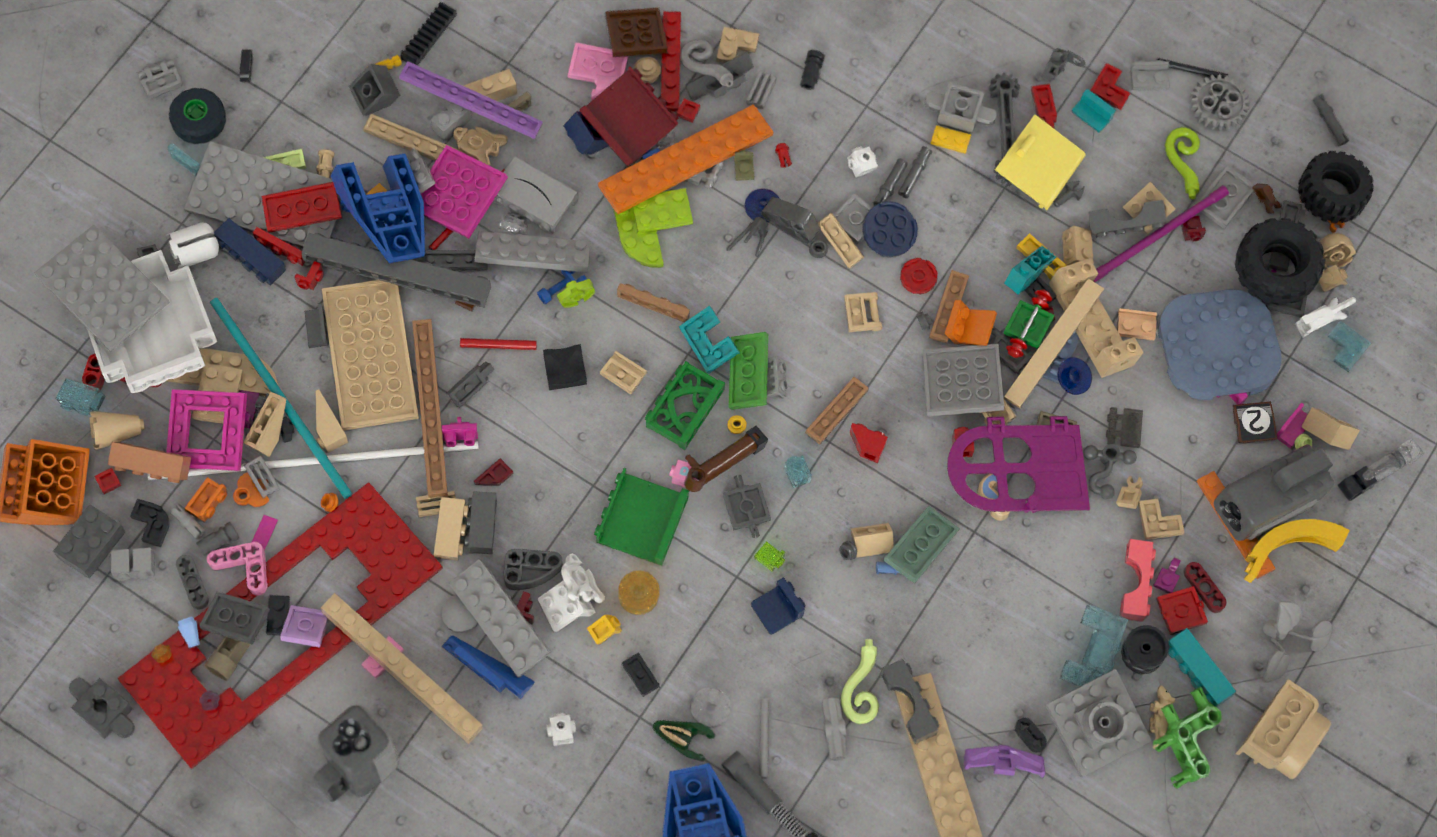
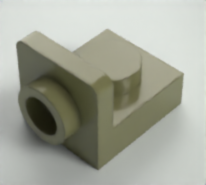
(744, 166)

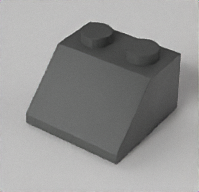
(374, 89)

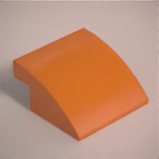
(42, 483)

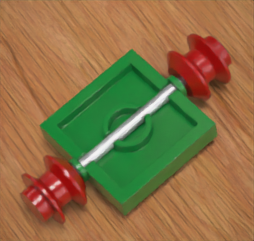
(1029, 324)

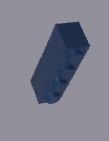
(249, 252)

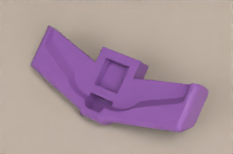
(1004, 760)

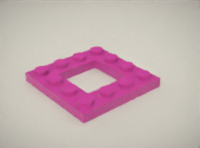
(234, 410)

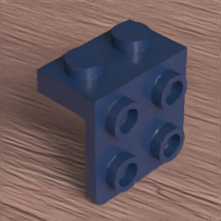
(779, 607)

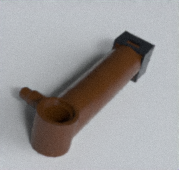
(752, 442)

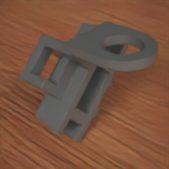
(1058, 61)

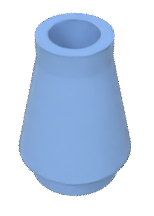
(189, 631)

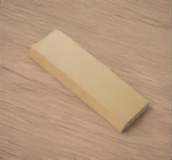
(840, 240)

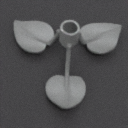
(1288, 617)

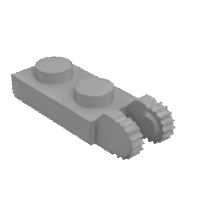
(421, 172)

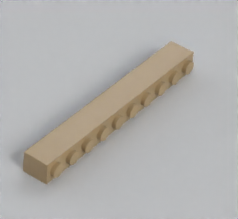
(401, 668)

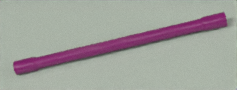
(1213, 197)

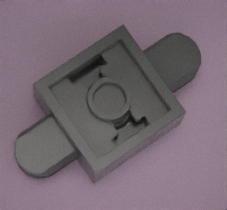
(101, 708)

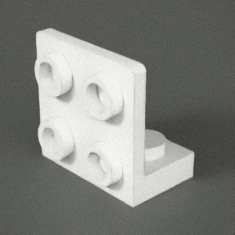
(561, 609)

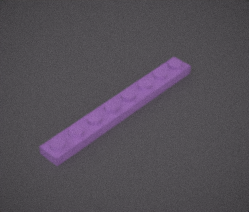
(470, 100)

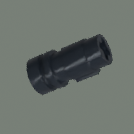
(811, 74)

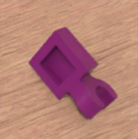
(1168, 579)

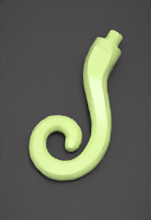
(868, 659)

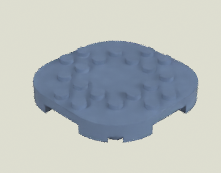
(1219, 344)

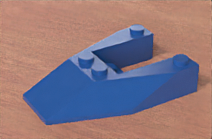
(391, 217)
(700, 806)

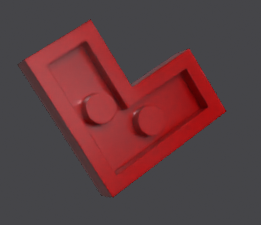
(1107, 90)

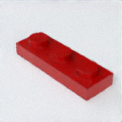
(278, 246)

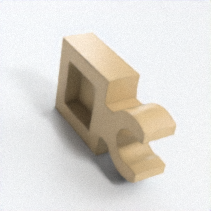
(1130, 495)

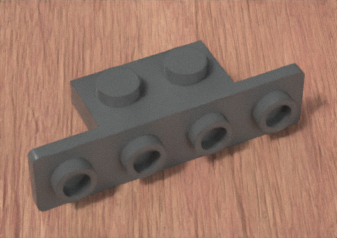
(709, 84)

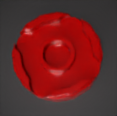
(918, 276)

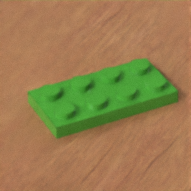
(749, 371)

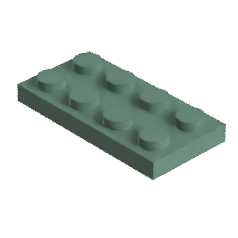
(921, 544)

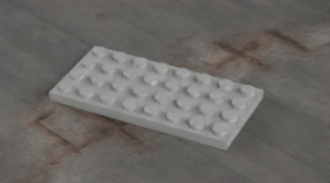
(232, 188)

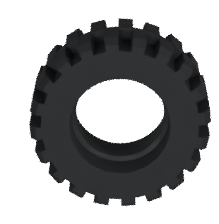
(1327, 203)

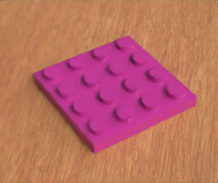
(461, 191)

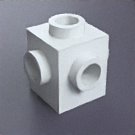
(862, 161)
(564, 735)

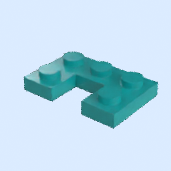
(695, 333)

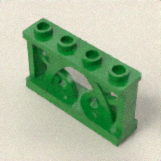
(687, 430)

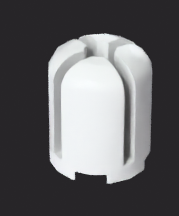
(193, 244)

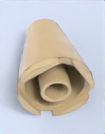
(113, 427)

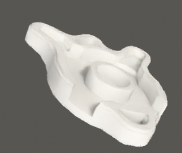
(580, 581)

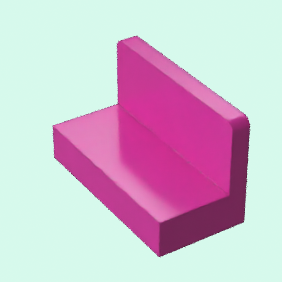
(1292, 427)

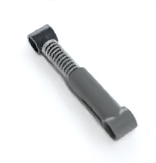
(739, 769)

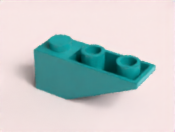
(1029, 269)

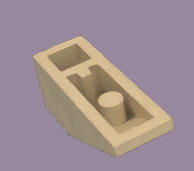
(267, 426)
(328, 428)

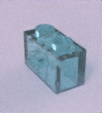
(79, 397)

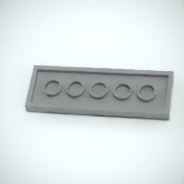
(532, 251)
(499, 618)

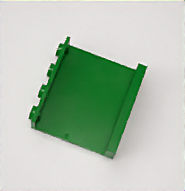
(641, 518)

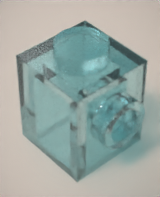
(797, 471)

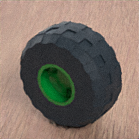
(197, 115)

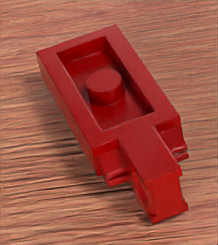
(1044, 103)

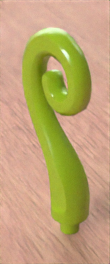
(1190, 178)

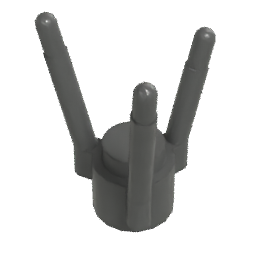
(756, 228)

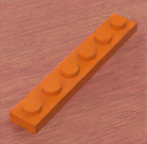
(1212, 487)

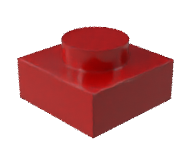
(688, 110)
(107, 480)

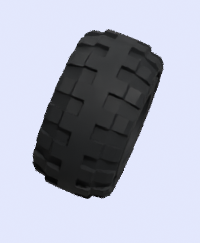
(1286, 238)

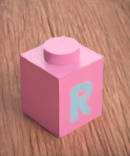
(680, 472)

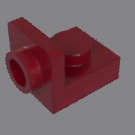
(1193, 229)
(525, 605)

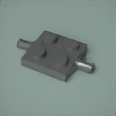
(1003, 341)
(746, 506)

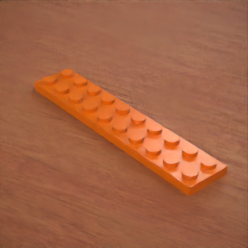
(685, 159)

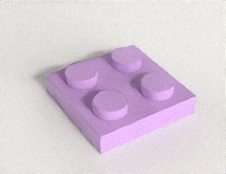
(304, 626)

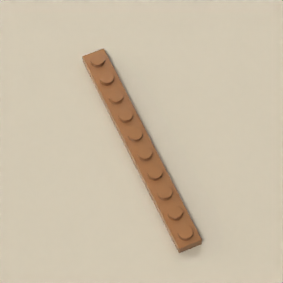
(430, 408)

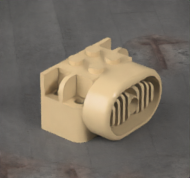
(1287, 731)

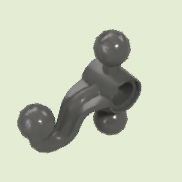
(1091, 453)

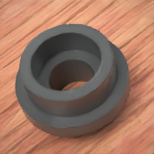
(818, 244)
(924, 320)
(848, 550)

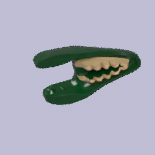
(680, 735)

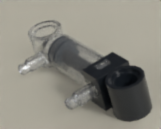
(1369, 476)

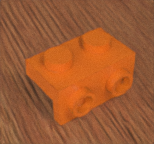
(206, 499)

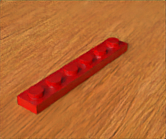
(671, 60)

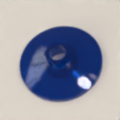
(752, 203)
(1081, 376)

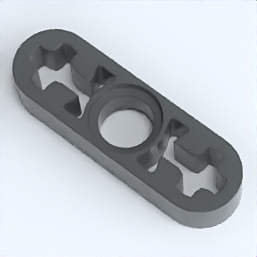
(192, 567)

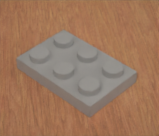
(1226, 208)

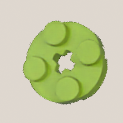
(575, 292)

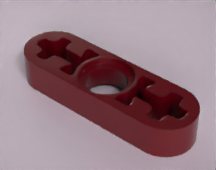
(1218, 596)

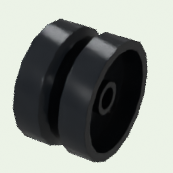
(1144, 649)

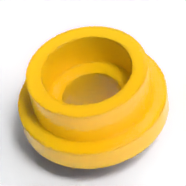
(736, 429)

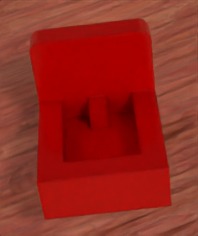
(313, 277)

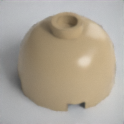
(1337, 250)

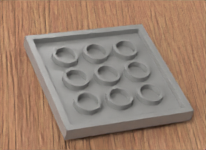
(963, 380)

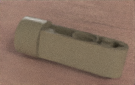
(226, 657)

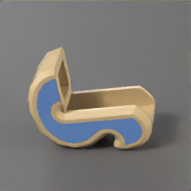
(987, 490)

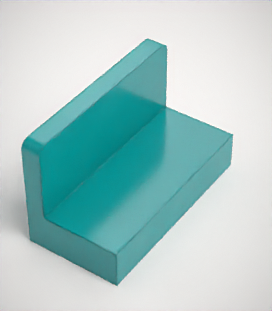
(1093, 111)

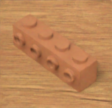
(149, 461)

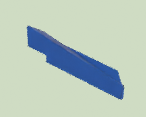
(488, 668)

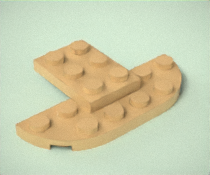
(224, 373)

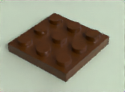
(635, 32)

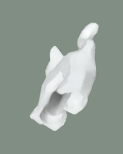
(1323, 316)

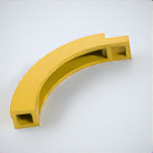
(1302, 530)

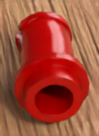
(783, 154)

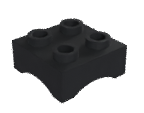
(565, 367)

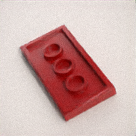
(301, 207)

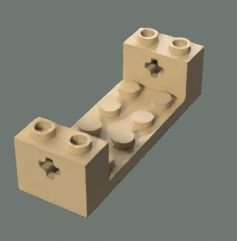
(1096, 330)

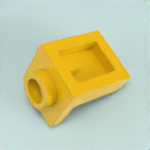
(604, 628)

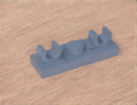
(1066, 352)

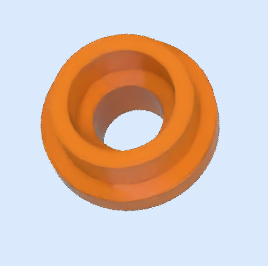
(329, 502)

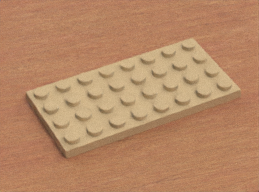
(369, 354)

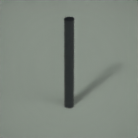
(1193, 69)

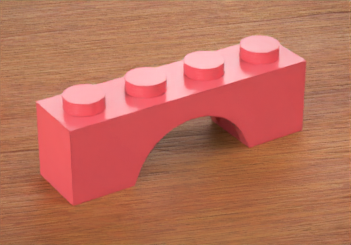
(1139, 556)

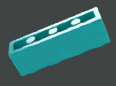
(1200, 668)

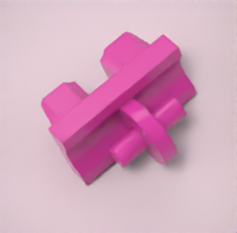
(460, 431)

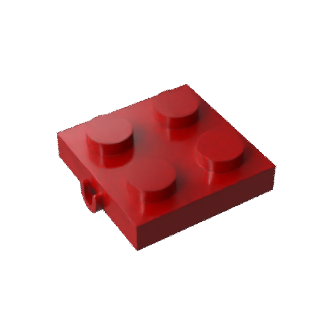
(1182, 610)

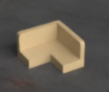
(1330, 429)

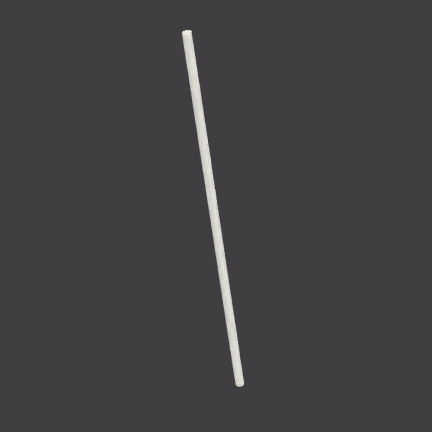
(334, 458)

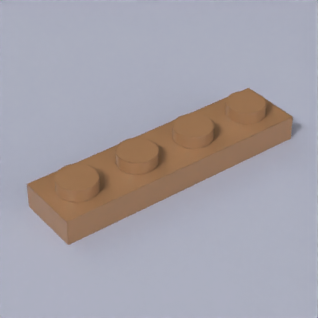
(953, 291)
(653, 303)
(836, 410)

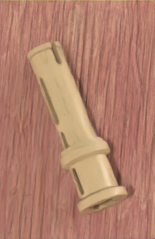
(325, 167)

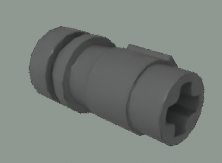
(217, 539)

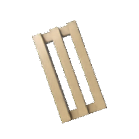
(420, 499)

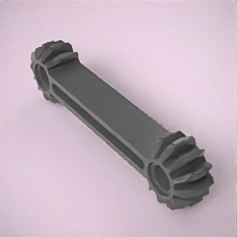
(1006, 124)

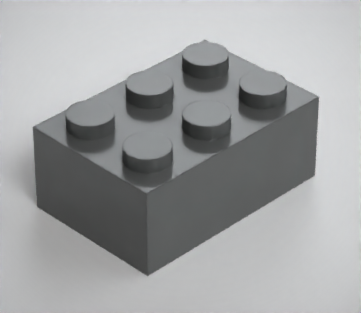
(89, 541)

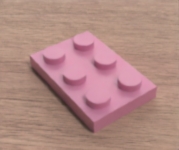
(592, 61)

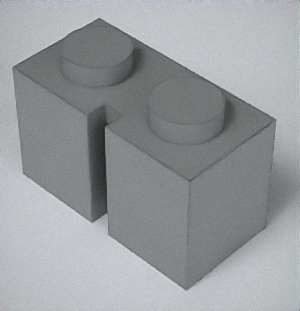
(446, 122)
(128, 565)

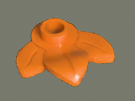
(247, 487)

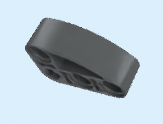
(791, 219)
(527, 573)

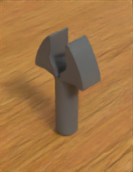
(1070, 193)

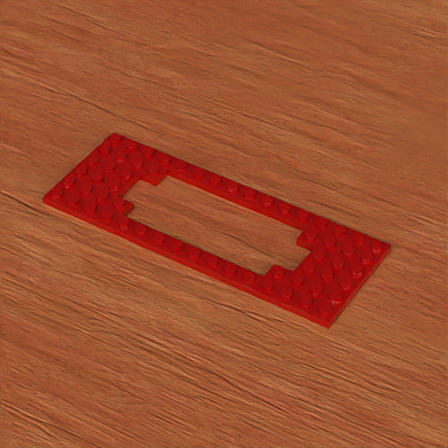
(396, 568)

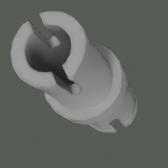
(188, 521)

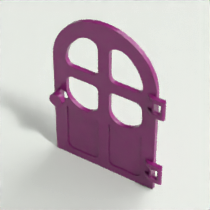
(1054, 466)

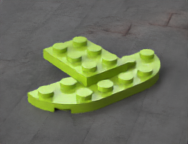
(639, 225)

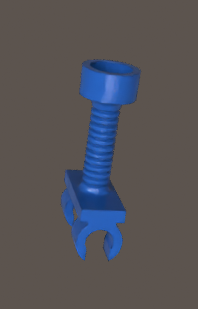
(545, 295)

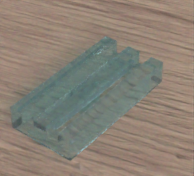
(182, 158)

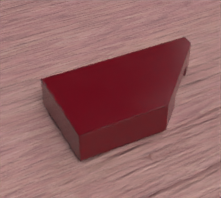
(495, 474)

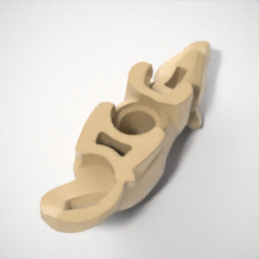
(1159, 724)

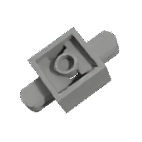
(964, 101)

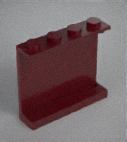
(630, 116)

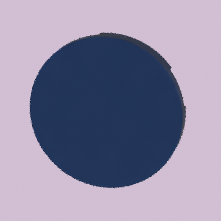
(890, 229)

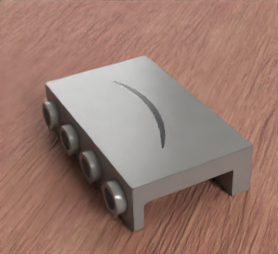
(535, 195)

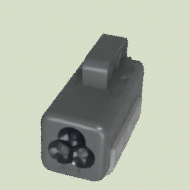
(1275, 493)
(357, 754)

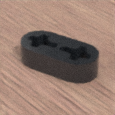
(246, 65)
(1026, 737)

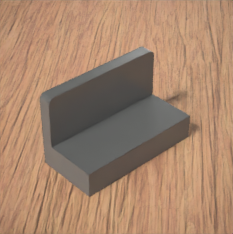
(316, 327)

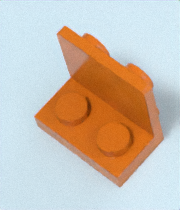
(969, 325)

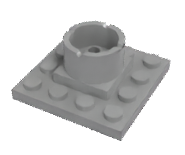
(1080, 726)

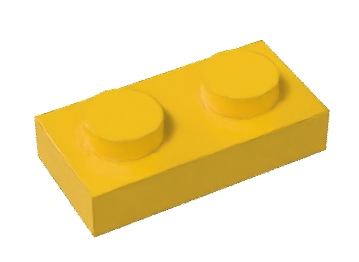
(950, 139)

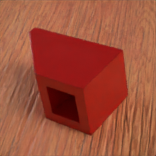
(868, 442)

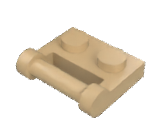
(857, 314)

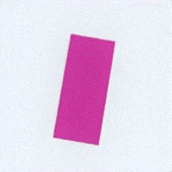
(265, 531)

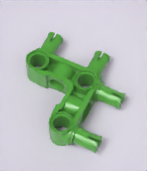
(1185, 744)

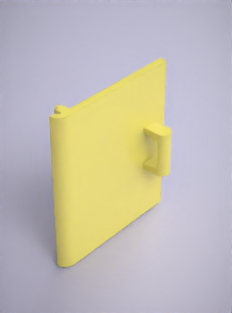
(1040, 162)

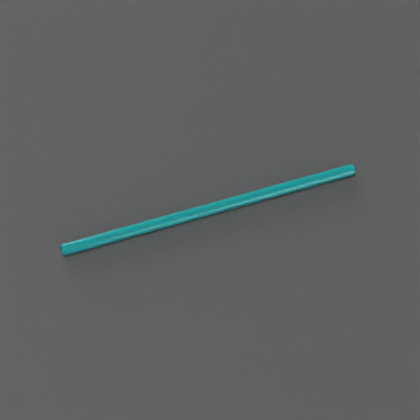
(273, 387)

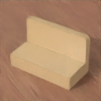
(873, 539)

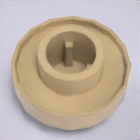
(649, 69)

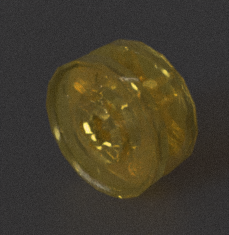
(637, 603)

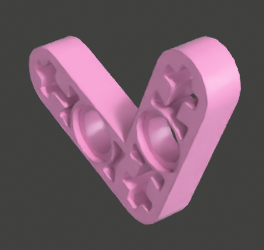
(250, 561)

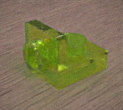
(770, 556)

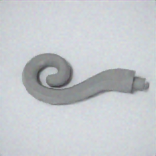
(719, 72)

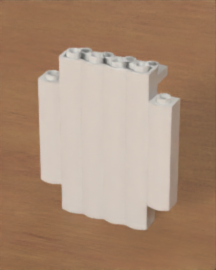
(169, 340)

